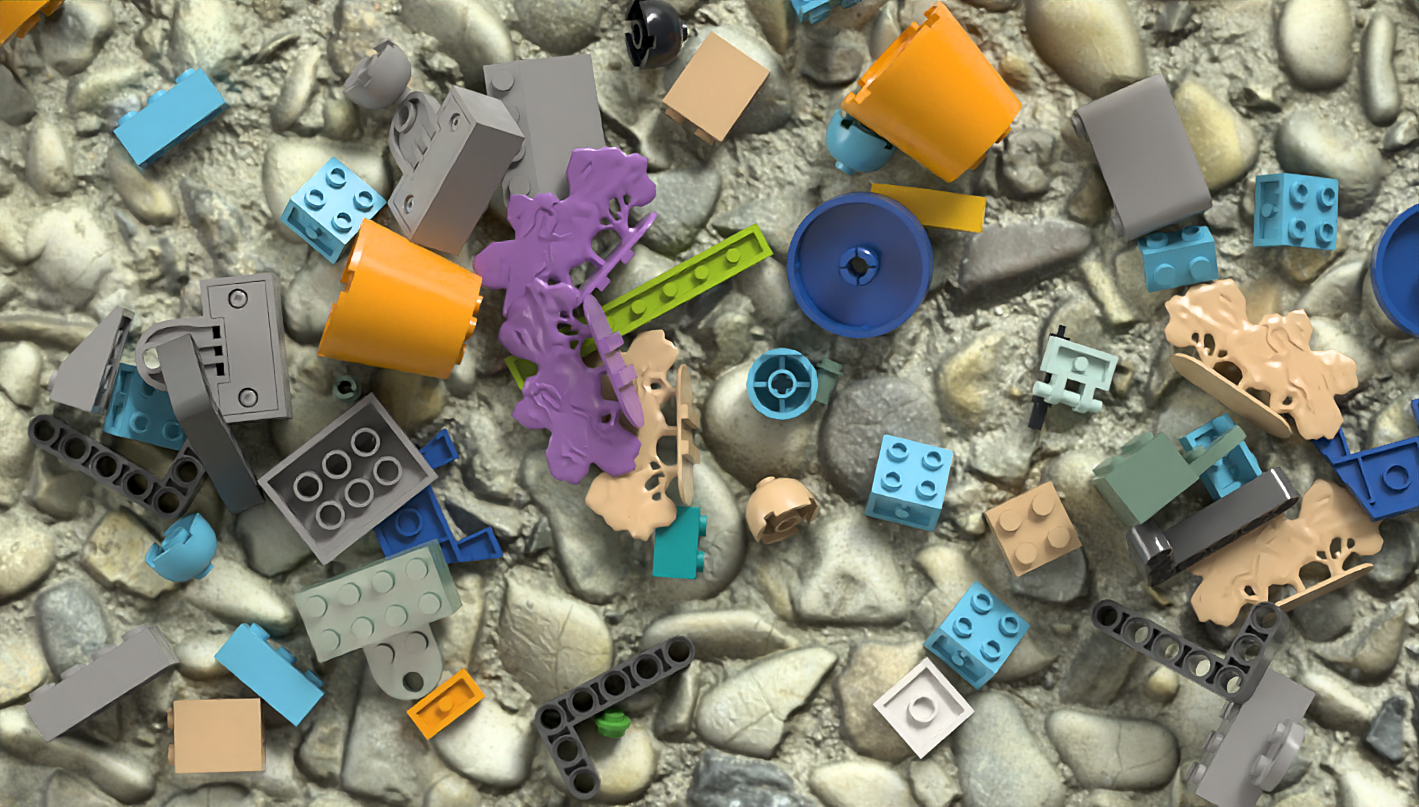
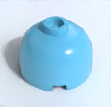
(856, 145)
(782, 384)
(185, 550)

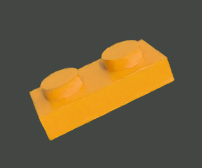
(446, 703)

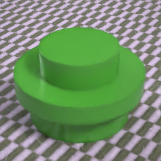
(612, 722)

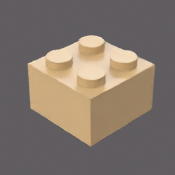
(1032, 529)

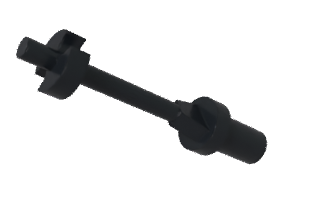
(1040, 406)

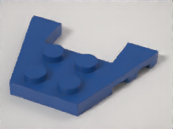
(1378, 478)
(424, 520)

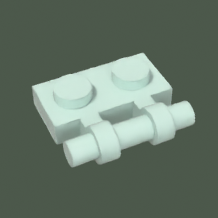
(1079, 364)

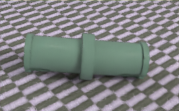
(343, 381)

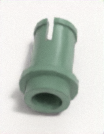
(827, 378)

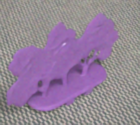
(559, 234)
(565, 391)

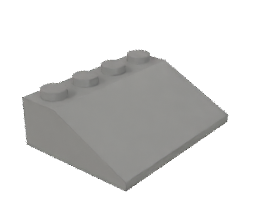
(556, 112)
(348, 478)

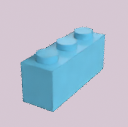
(170, 117)
(271, 673)

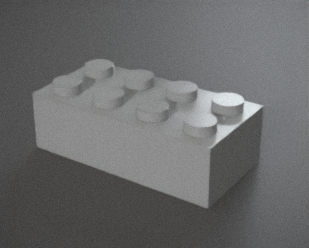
(101, 684)

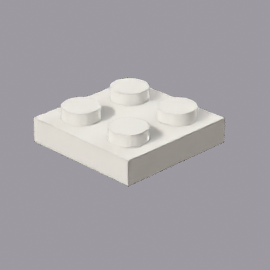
(923, 707)

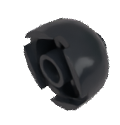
(655, 33)

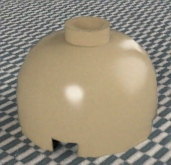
(779, 507)

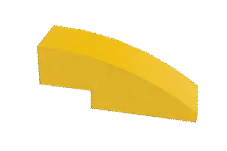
(939, 208)

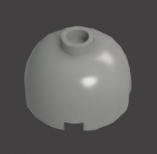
(380, 78)

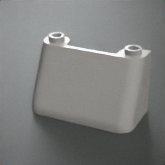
(1144, 158)

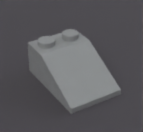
(90, 370)

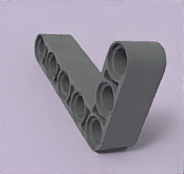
(206, 425)
(126, 469)
(1167, 553)
(1190, 654)
(602, 699)

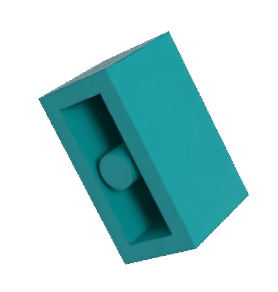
(677, 545)

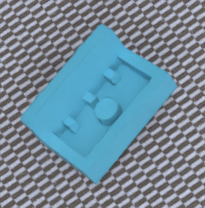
(1178, 258)
(1230, 471)

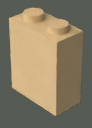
(715, 89)
(218, 735)

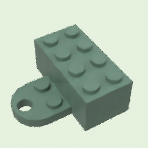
(1155, 473)
(386, 612)

